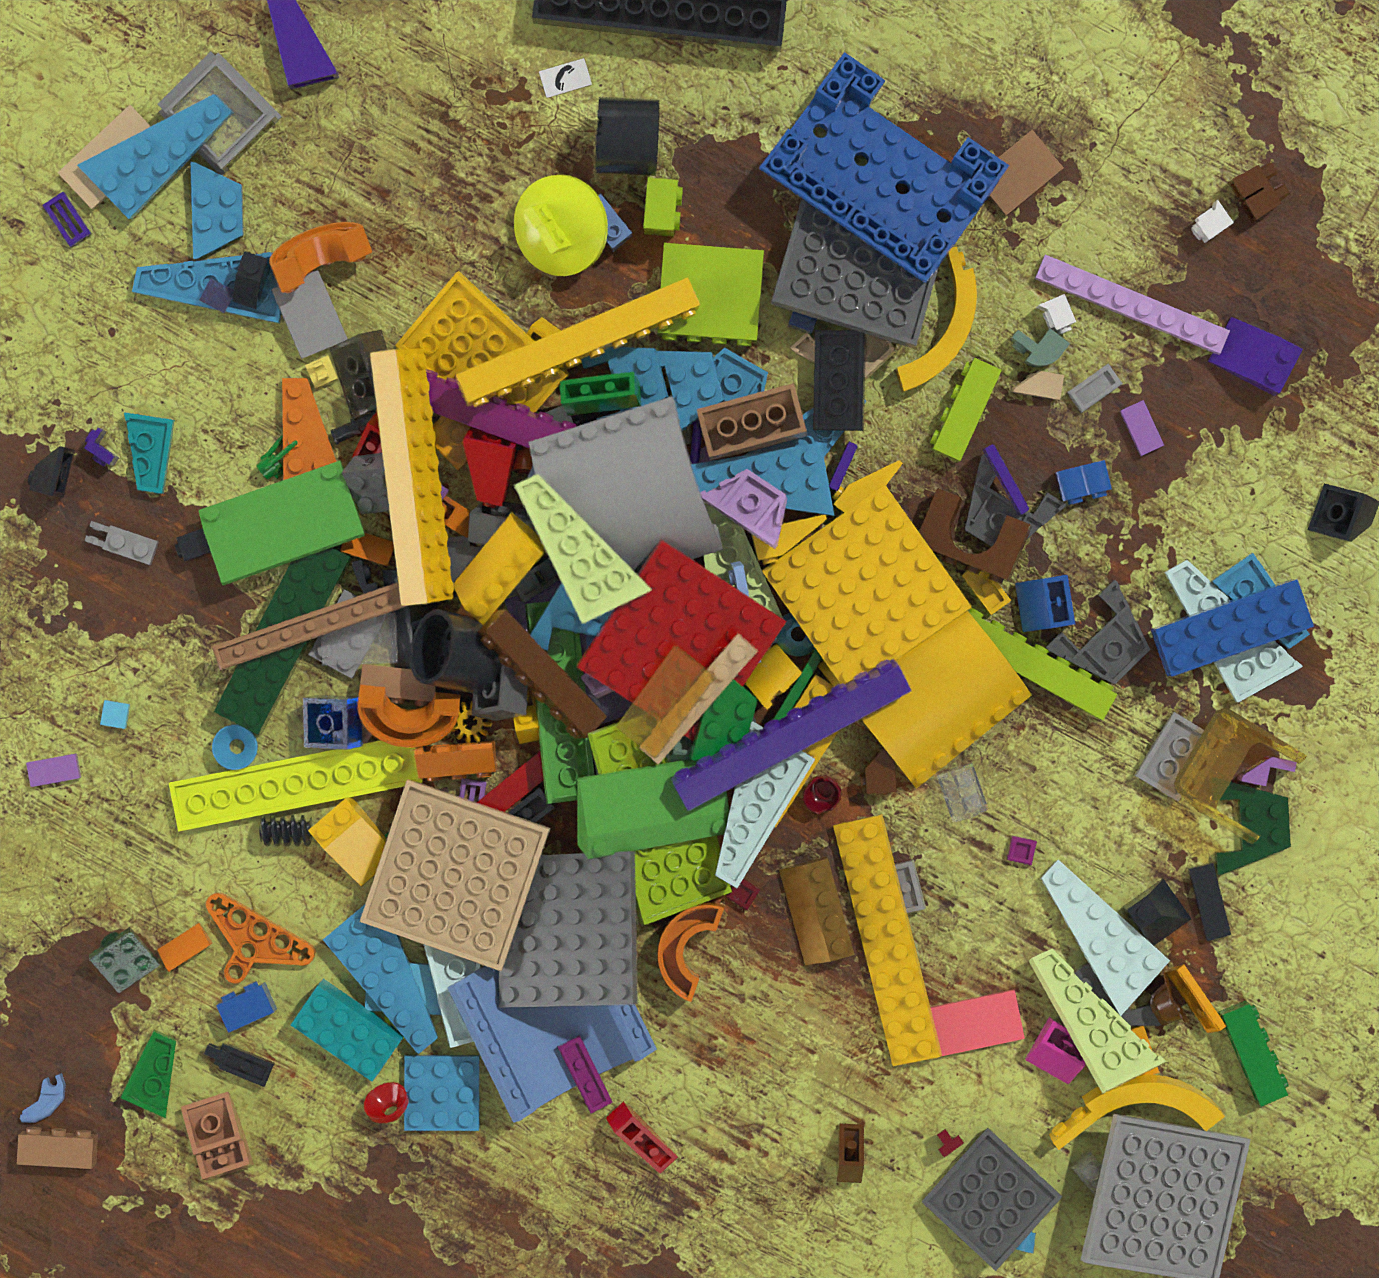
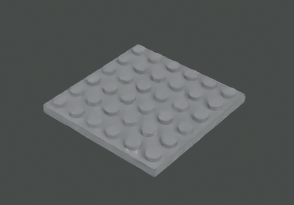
(1165, 1198)

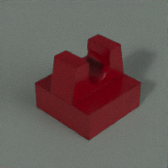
(950, 1143)

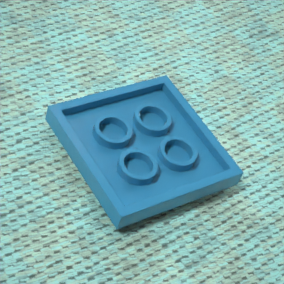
(442, 1092)

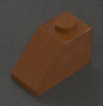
(879, 774)
(850, 1153)

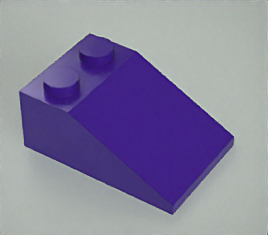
(1256, 356)

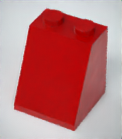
(490, 465)

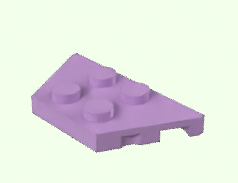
(750, 504)

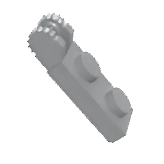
(125, 543)

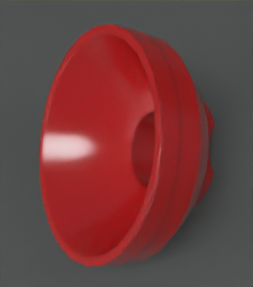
(384, 1097)

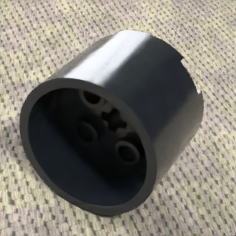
(627, 136)
(451, 654)

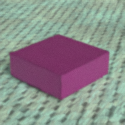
(1021, 850)

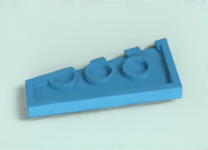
(1249, 577)

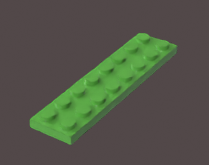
(562, 755)

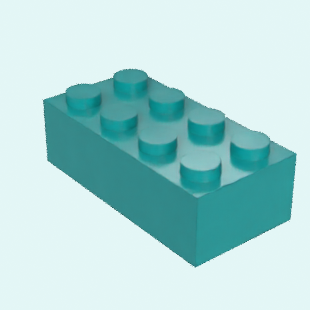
(347, 1029)

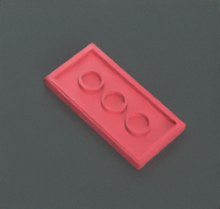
(977, 1022)

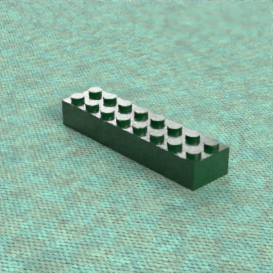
(262, 681)

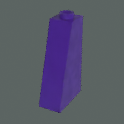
(299, 47)

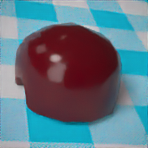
(821, 794)

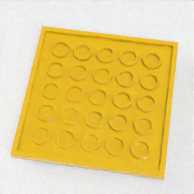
(866, 587)

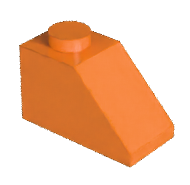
(456, 516)

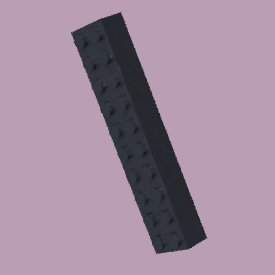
(715, 22)

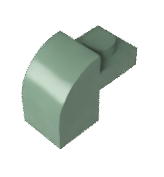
(1041, 354)

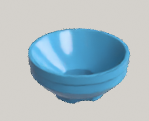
(786, 642)
(223, 752)

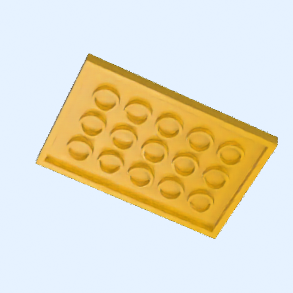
(467, 330)

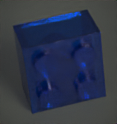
(331, 722)

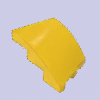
(772, 675)

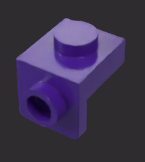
(101, 454)

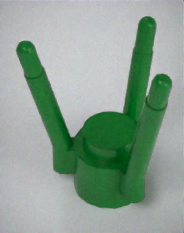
(270, 465)

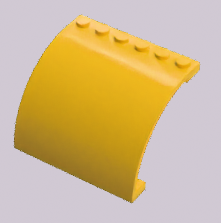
(956, 696)

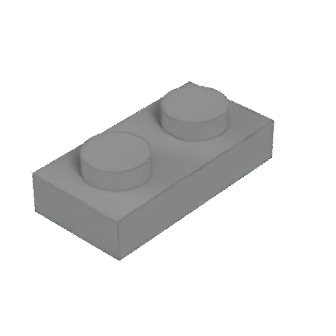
(910, 886)

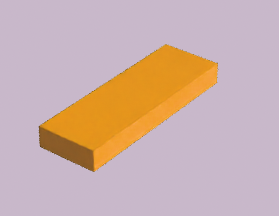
(1196, 999)

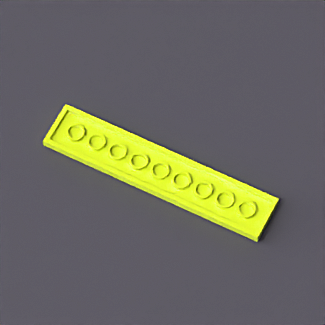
(291, 783)

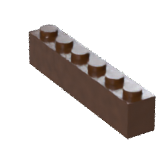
(541, 674)

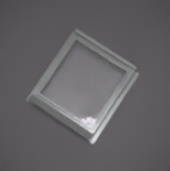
(250, 109)

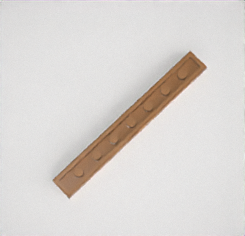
(308, 626)

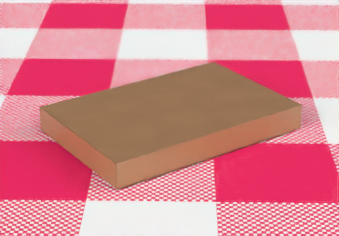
(1028, 170)

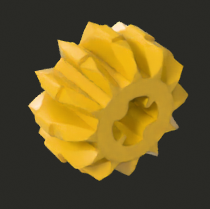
(475, 728)

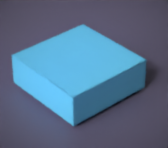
(115, 714)

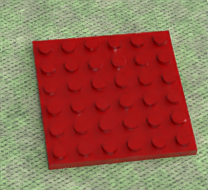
(684, 610)

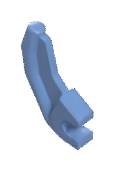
(49, 1100)

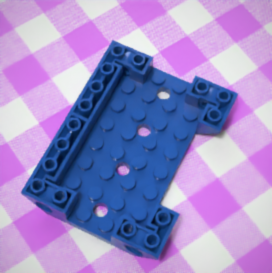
(866, 196)

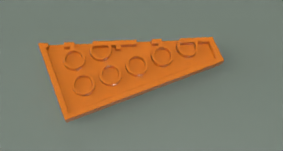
(303, 424)

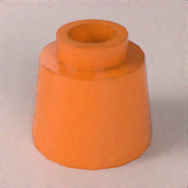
(523, 461)

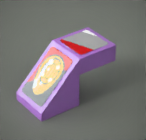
(1259, 771)

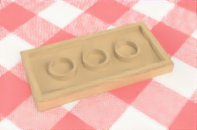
(121, 128)

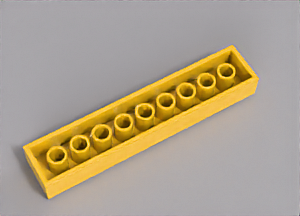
(412, 476)

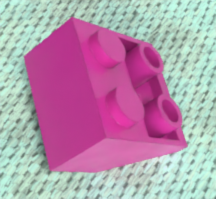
(1056, 1052)

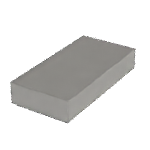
(1094, 388)

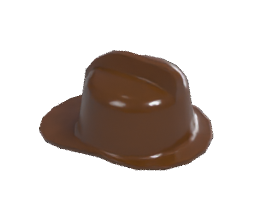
(1166, 1005)

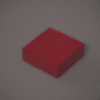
(744, 894)

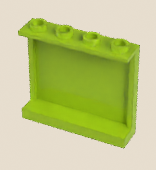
(726, 288)

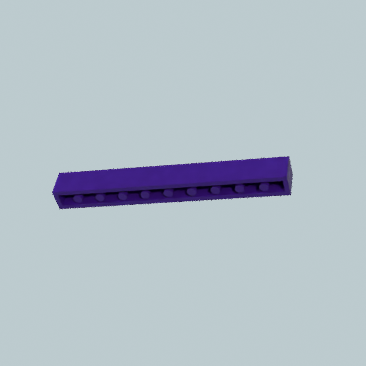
(791, 733)

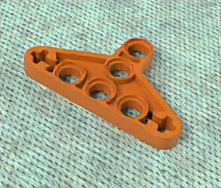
(265, 946)

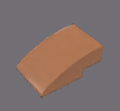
(216, 1136)

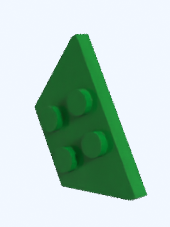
(724, 721)

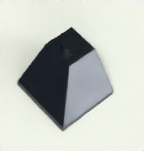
(52, 473)
(1342, 513)
(1157, 912)

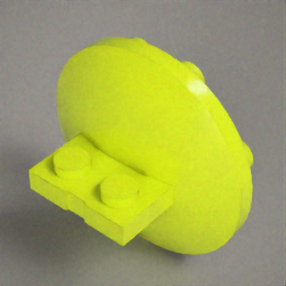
(560, 225)

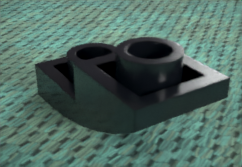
(362, 574)

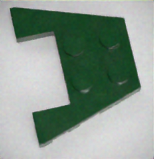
(1262, 814)

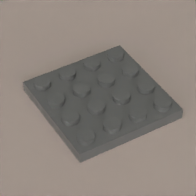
(992, 1199)

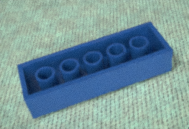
(1232, 627)

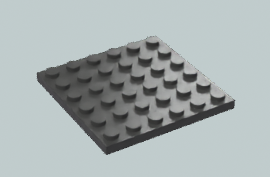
(849, 282)
(575, 935)

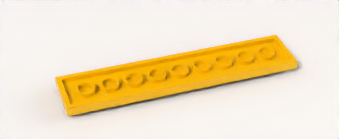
(887, 940)

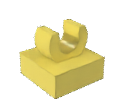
(322, 372)

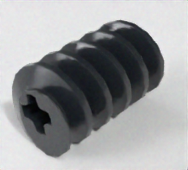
(285, 831)

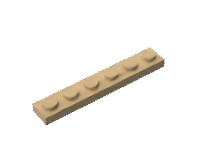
(725, 669)

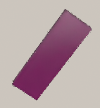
(585, 1074)

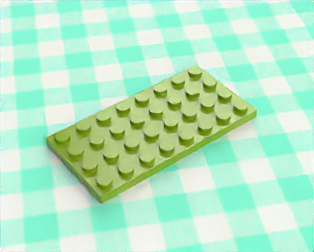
(666, 875)

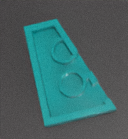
(150, 448)

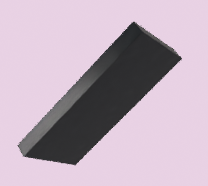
(839, 380)

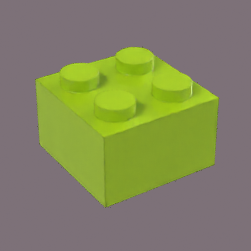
(660, 207)

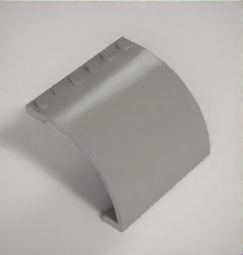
(630, 482)

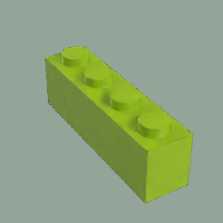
(965, 410)

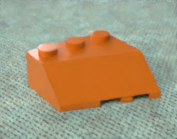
(456, 760)

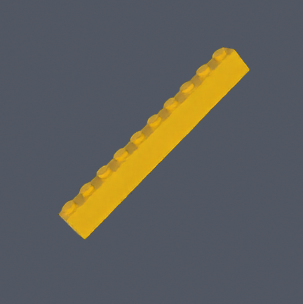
(578, 342)

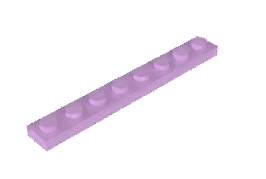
(1132, 304)

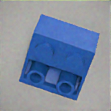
(1045, 603)

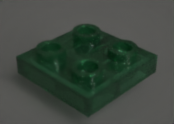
(123, 959)

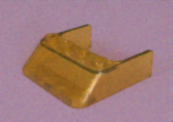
(1216, 761)

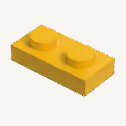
(987, 591)

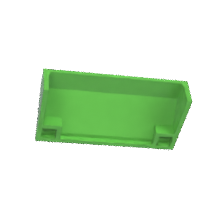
(281, 523)
(642, 811)

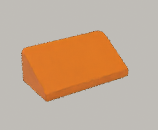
(370, 548)
(184, 947)

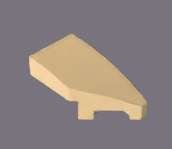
(1042, 385)

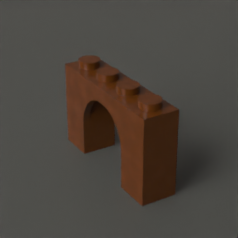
(997, 561)

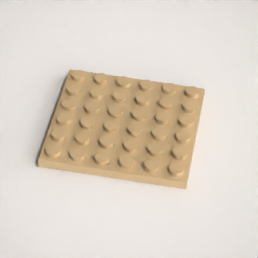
(454, 874)

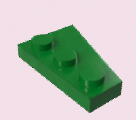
(152, 1075)

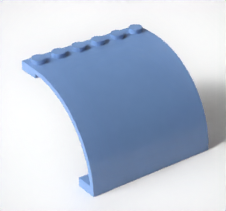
(523, 1041)

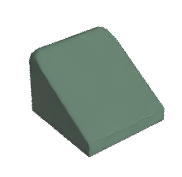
(681, 750)

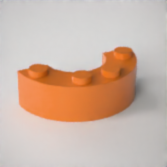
(315, 248)
(407, 726)
(672, 942)

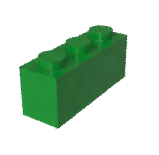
(600, 393)

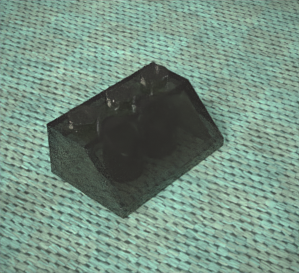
(355, 371)

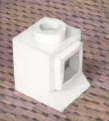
(1211, 222)
(1058, 314)

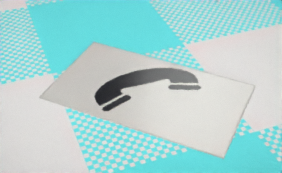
(565, 78)

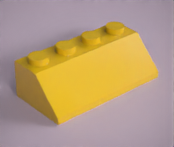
(498, 568)

